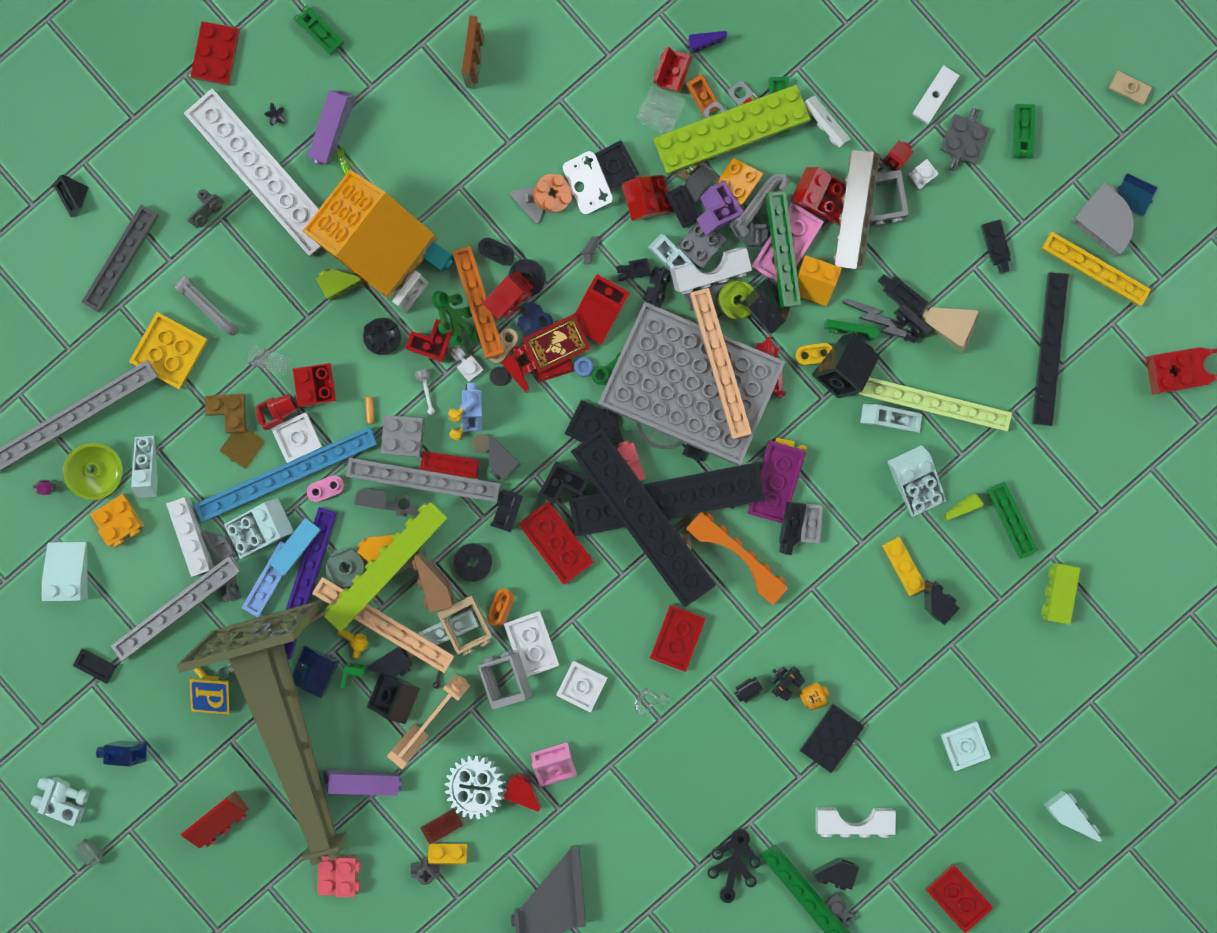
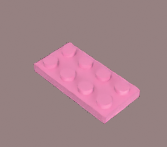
(803, 228)

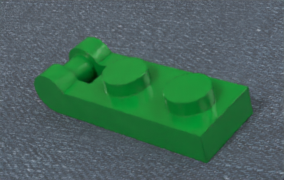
(319, 30)
(1023, 130)
(836, 326)

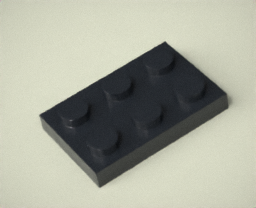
(831, 738)

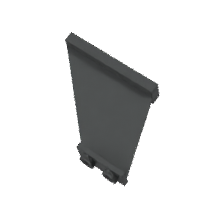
(557, 900)

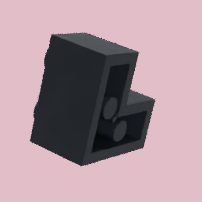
(561, 477)

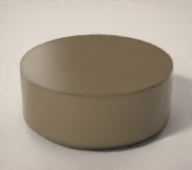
(481, 443)

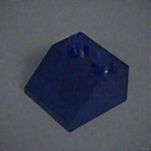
(314, 671)

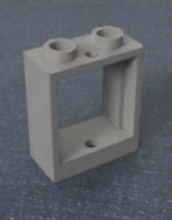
(896, 217)
(490, 684)

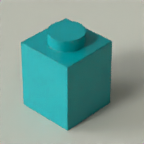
(438, 257)

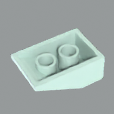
(65, 572)

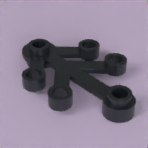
(735, 862)

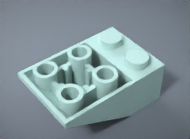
(917, 480)
(259, 528)

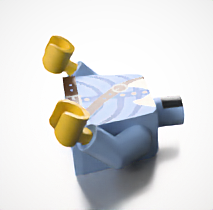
(469, 410)

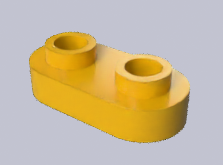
(813, 352)

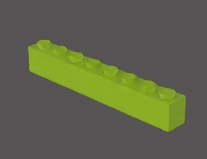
(382, 570)

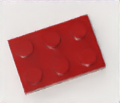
(215, 53)
(677, 638)
(959, 898)

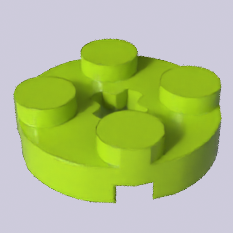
(726, 299)

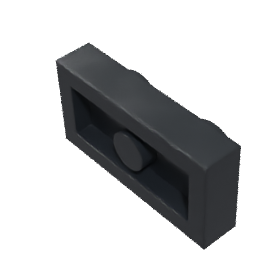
(909, 318)

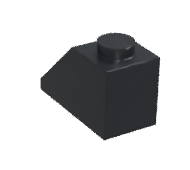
(392, 663)

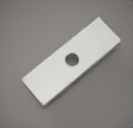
(941, 86)
(826, 122)

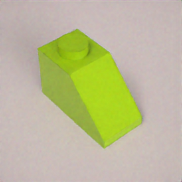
(336, 282)

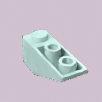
(144, 469)
(1065, 811)

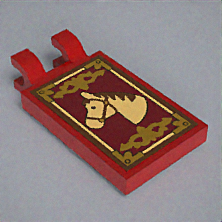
(553, 344)

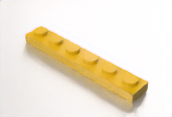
(1095, 269)

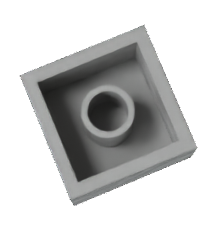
(402, 436)

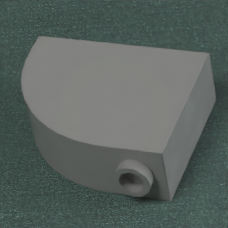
(1106, 219)

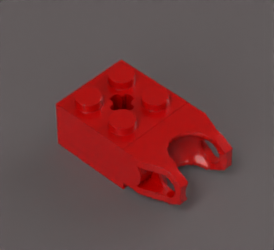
(1186, 367)

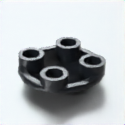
(381, 336)

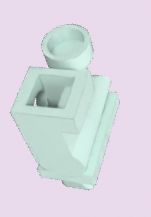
(54, 801)

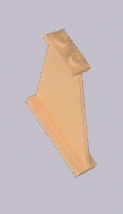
(416, 736)

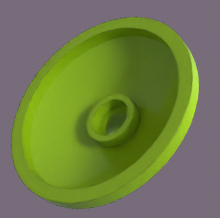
(105, 475)

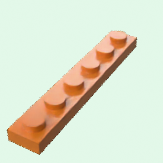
(475, 296)

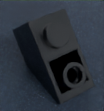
(937, 603)
(838, 872)

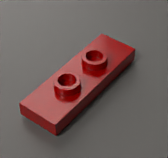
(449, 464)

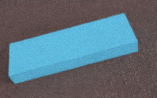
(294, 546)

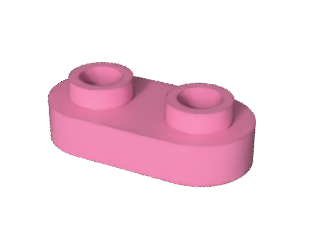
(325, 488)

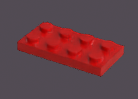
(556, 542)

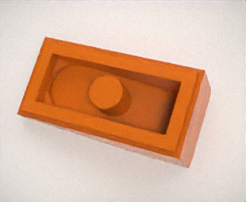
(701, 93)

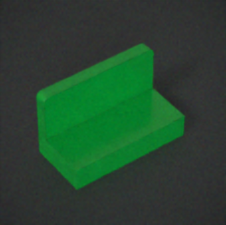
(352, 669)

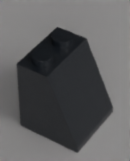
(847, 366)

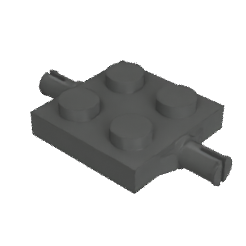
(964, 139)

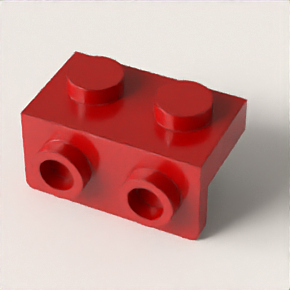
(672, 70)

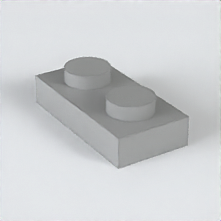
(812, 524)

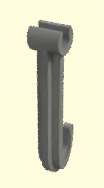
(740, 224)
(186, 287)

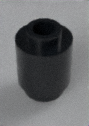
(748, 690)

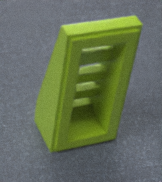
(965, 506)

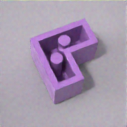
(720, 207)

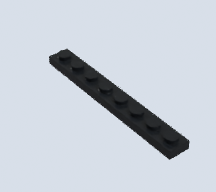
(1050, 349)

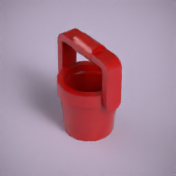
(280, 409)

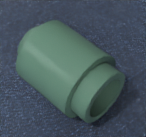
(89, 852)

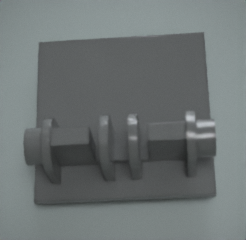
(210, 205)
(700, 247)

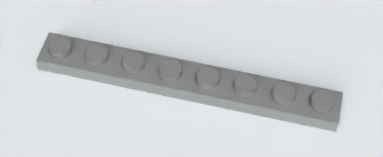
(423, 480)
(176, 608)

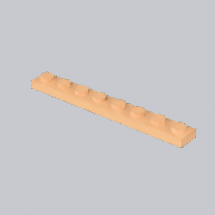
(720, 364)
(390, 629)

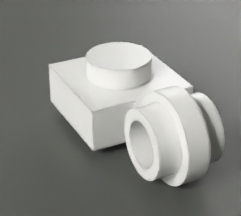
(468, 367)

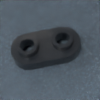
(496, 252)

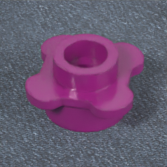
(44, 487)

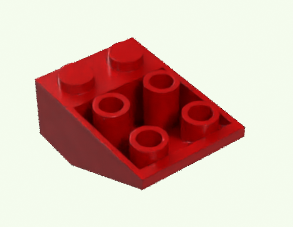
(820, 194)
(600, 308)

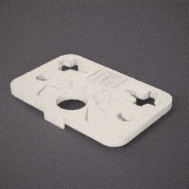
(592, 179)

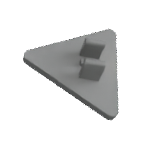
(525, 199)

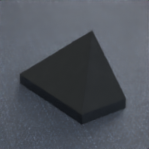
(71, 193)

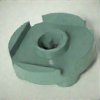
(335, 562)

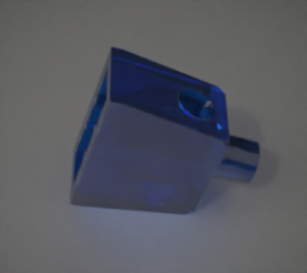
(123, 753)

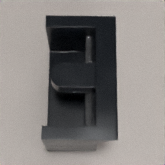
(507, 510)

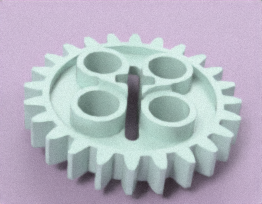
(473, 805)

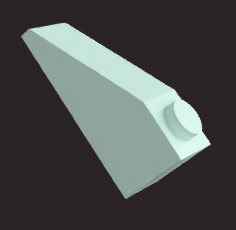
(891, 418)

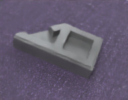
(219, 545)

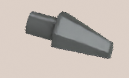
(590, 249)

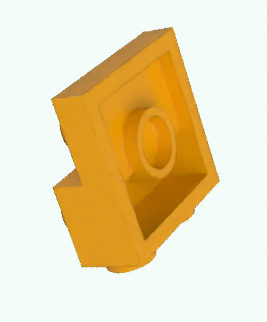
(117, 521)

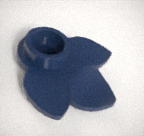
(531, 320)

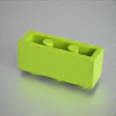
(1060, 593)

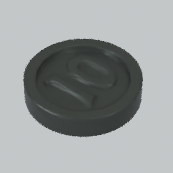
(499, 376)

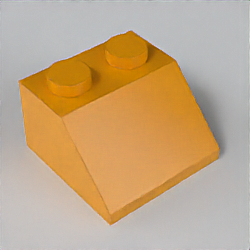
(817, 280)

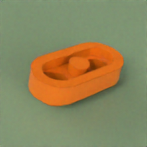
(500, 607)

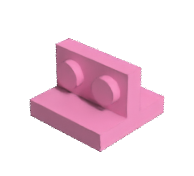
(553, 764)

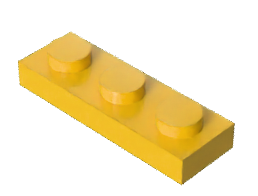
(904, 566)

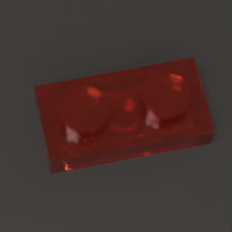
(441, 826)

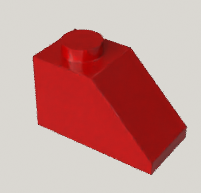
(898, 155)
(522, 792)

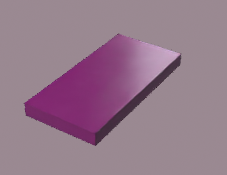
(778, 478)

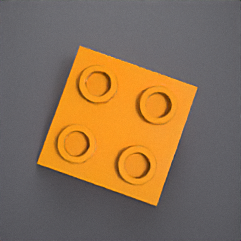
(740, 179)

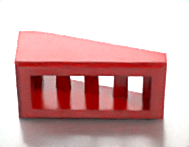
(513, 368)

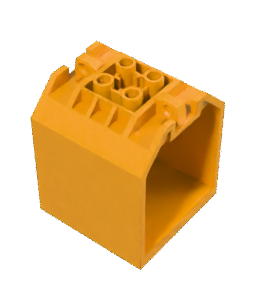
(370, 233)

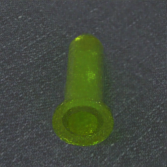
(342, 159)

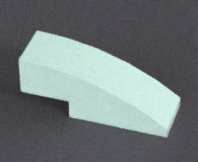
(668, 253)

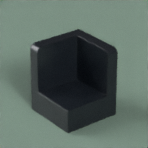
(692, 452)

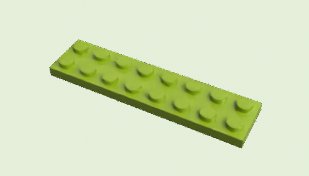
(731, 129)

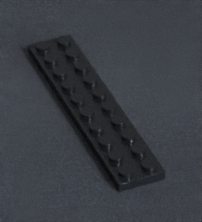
(676, 497)
(643, 518)

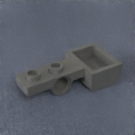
(377, 499)

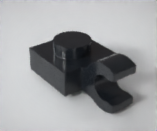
(636, 269)

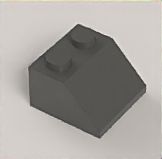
(501, 460)

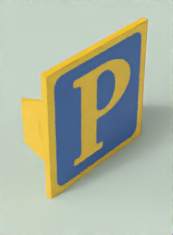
(209, 695)

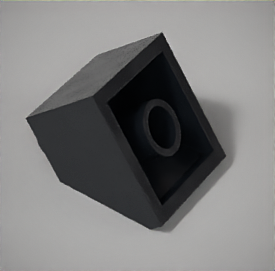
(765, 307)
(393, 698)

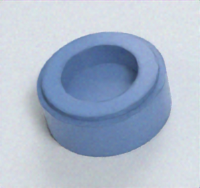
(583, 366)

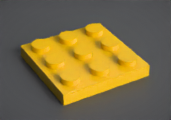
(169, 349)

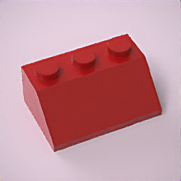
(216, 821)

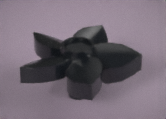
(275, 115)

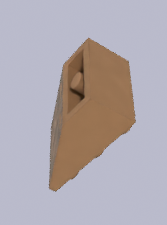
(436, 586)

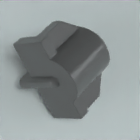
(756, 236)
(424, 872)

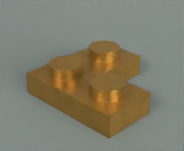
(232, 407)

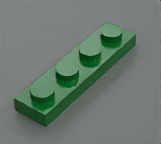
(1012, 520)

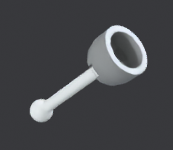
(423, 376)

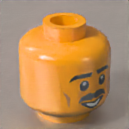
(814, 696)

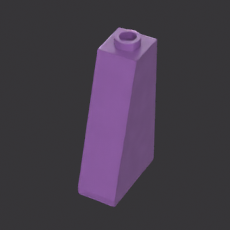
(331, 125)
(361, 782)

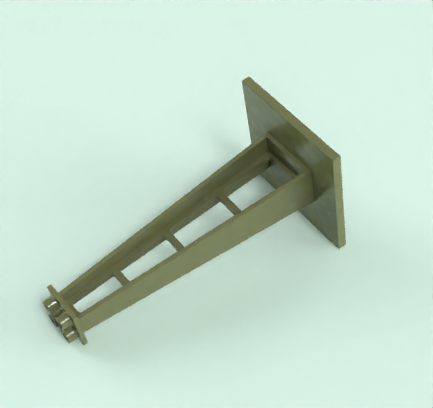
(267, 683)

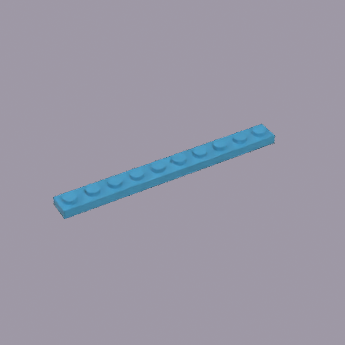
(285, 474)

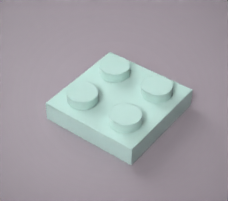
(965, 745)

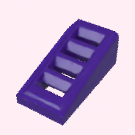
(704, 40)

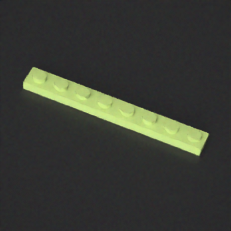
(937, 404)

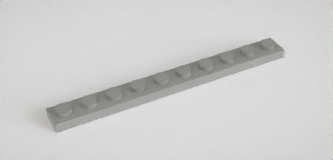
(76, 414)

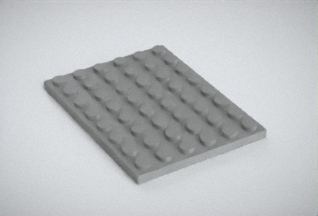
(670, 386)

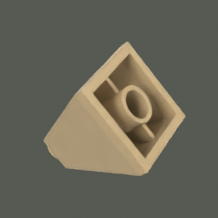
(952, 325)

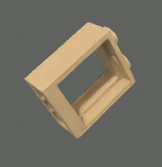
(468, 647)

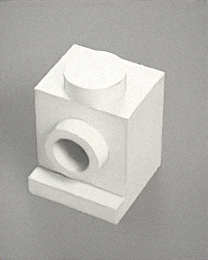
(923, 174)

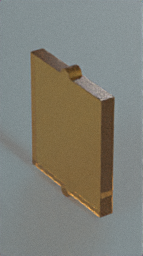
(242, 447)

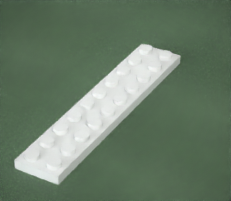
(254, 166)

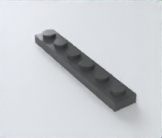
(120, 258)

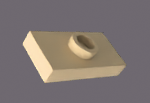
(1129, 88)

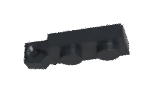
(996, 245)
(902, 294)
(791, 526)

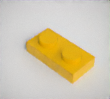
(447, 854)

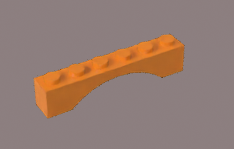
(766, 583)

